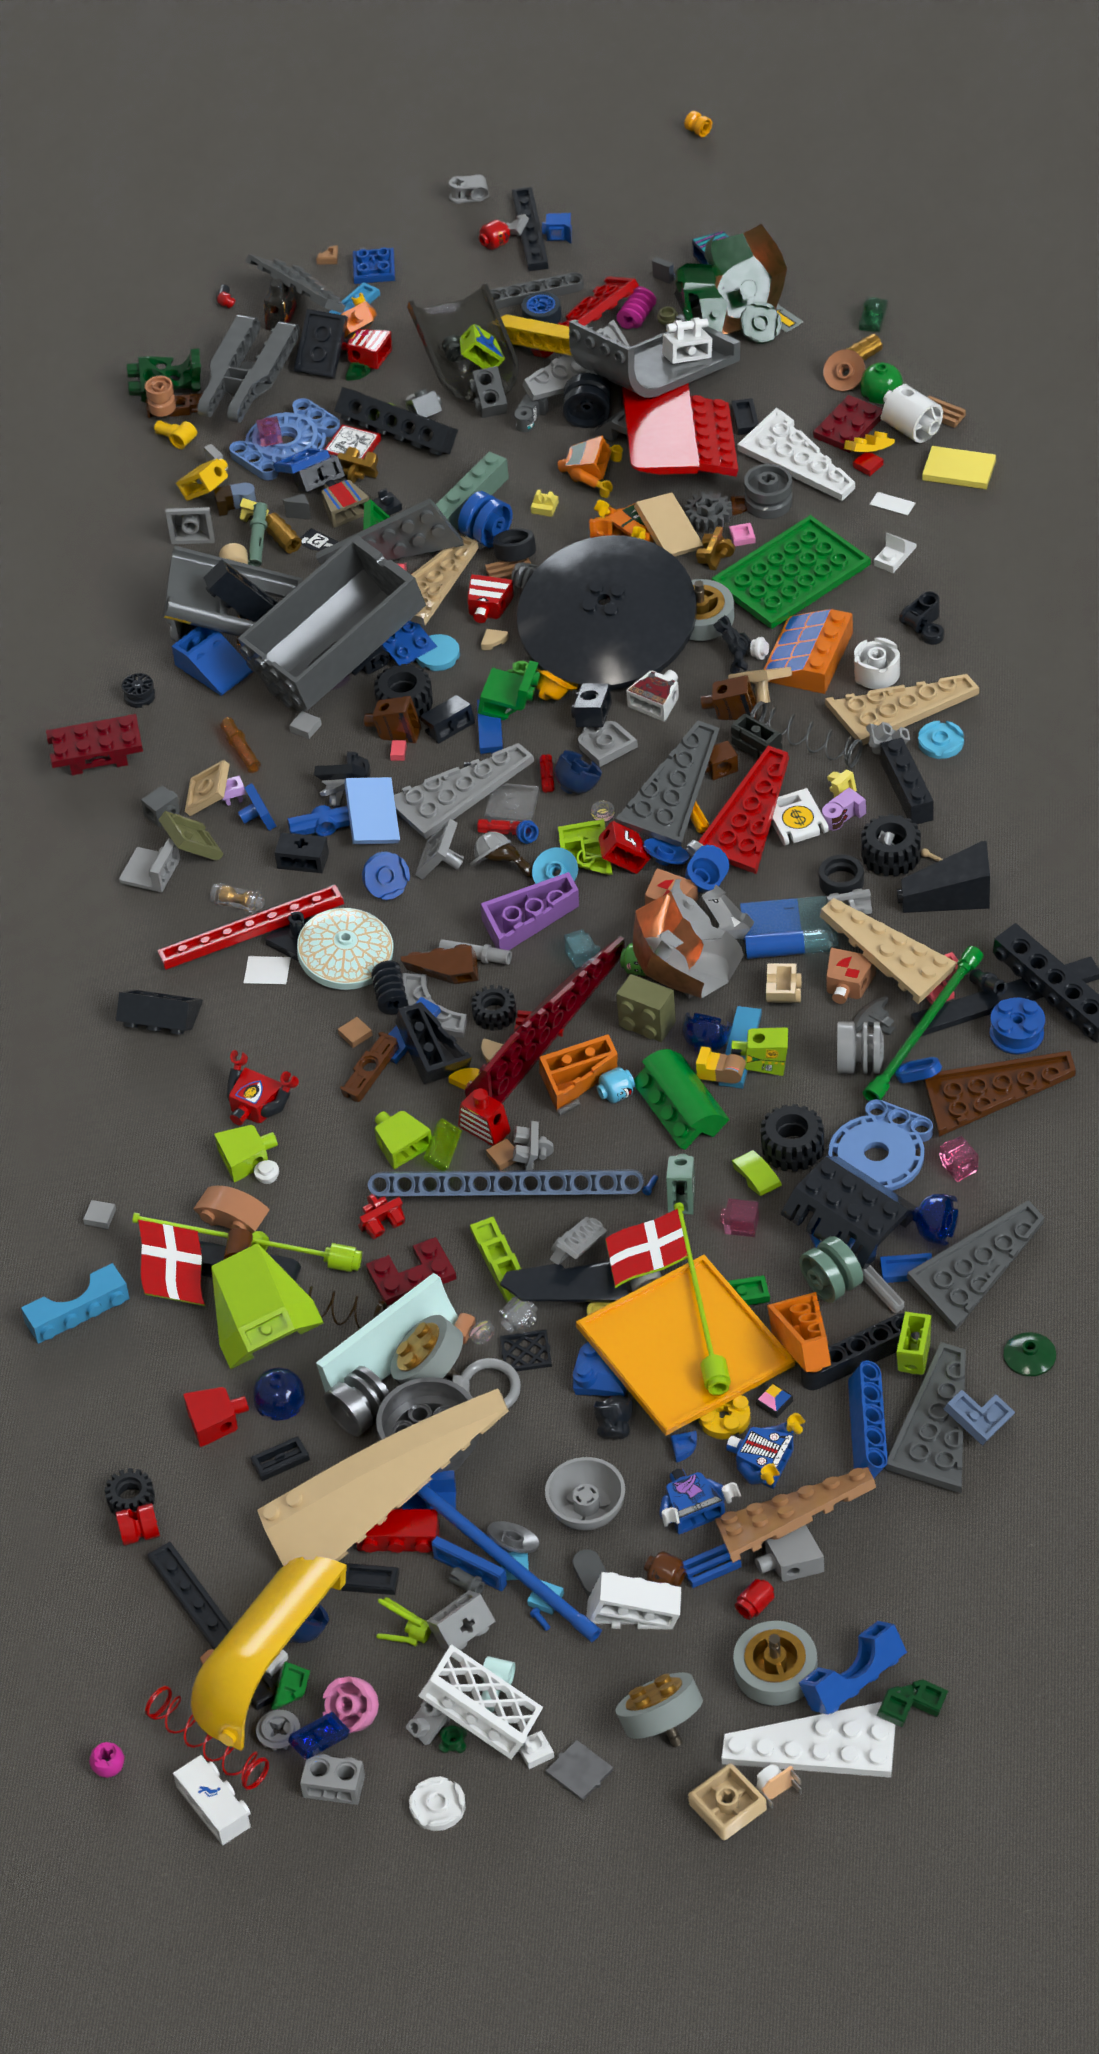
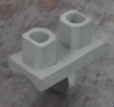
(885, 733)
(857, 899)
(533, 1146)
(427, 1723)

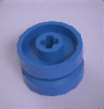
(484, 518)

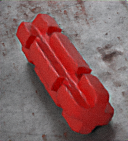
(546, 769)
(499, 826)

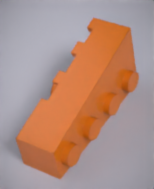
(801, 1331)

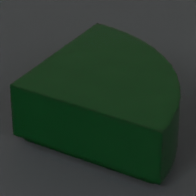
(356, 370)

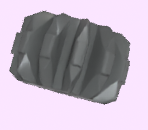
(522, 573)

